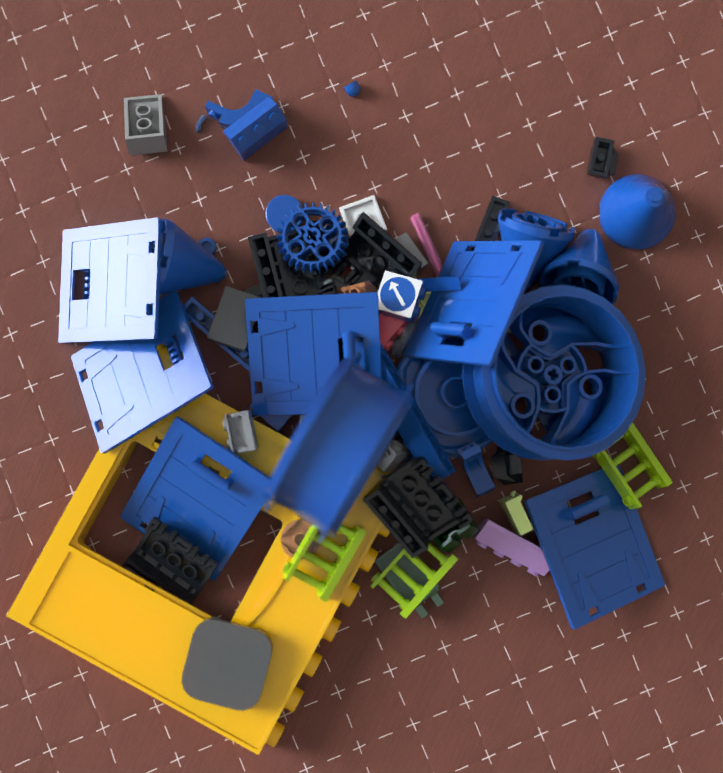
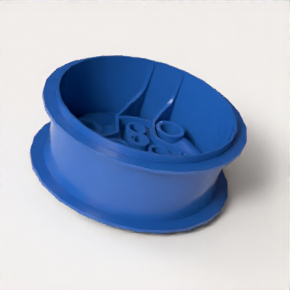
(585, 421)
(337, 446)

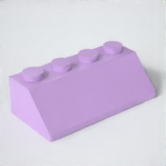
(513, 546)

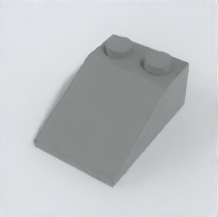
(145, 125)

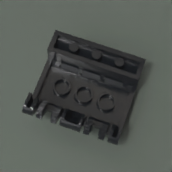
(374, 252)
(280, 279)
(416, 505)
(171, 562)

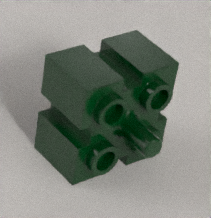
(451, 538)

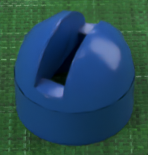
(352, 89)

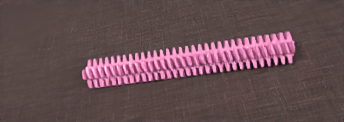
(426, 243)

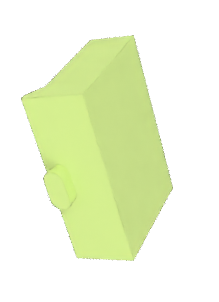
(515, 513)

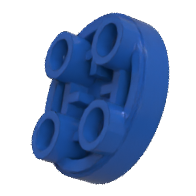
(278, 208)

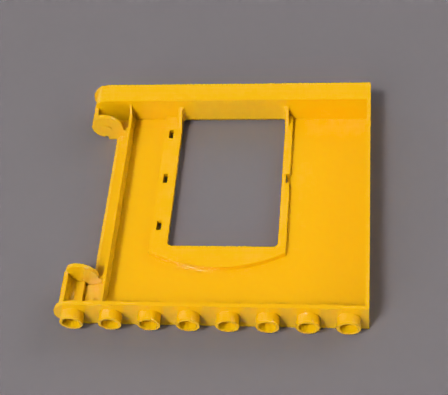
(146, 634)

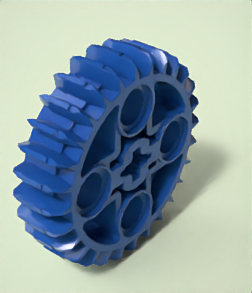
(312, 229)

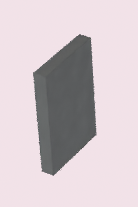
(229, 323)

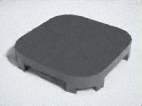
(227, 664)

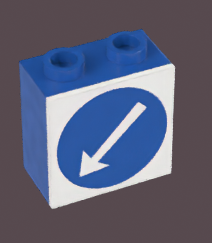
(400, 296)

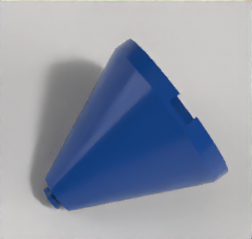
(637, 212)
(535, 227)
(185, 261)
(584, 266)

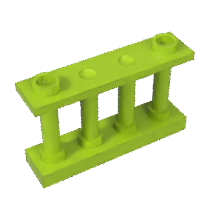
(647, 462)
(334, 570)
(419, 590)

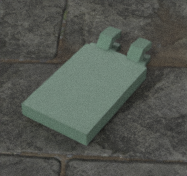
(413, 571)

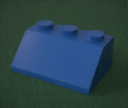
(256, 128)

